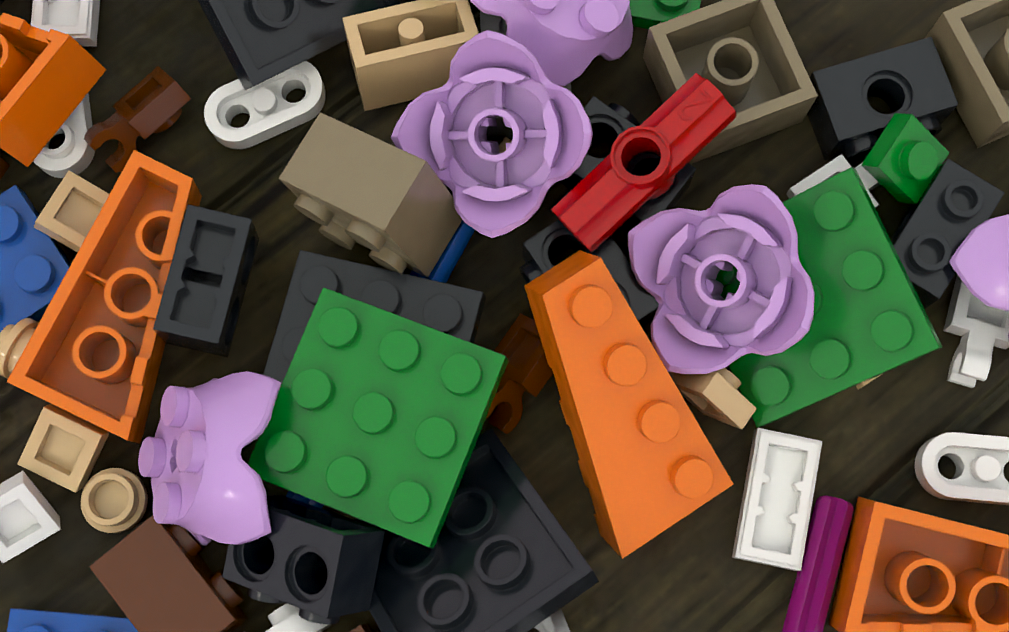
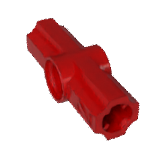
(673, 132)

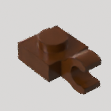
(145, 109)
(524, 372)

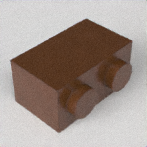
(167, 584)

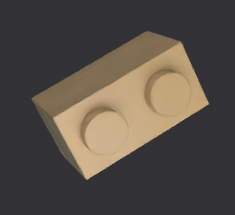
(406, 48)

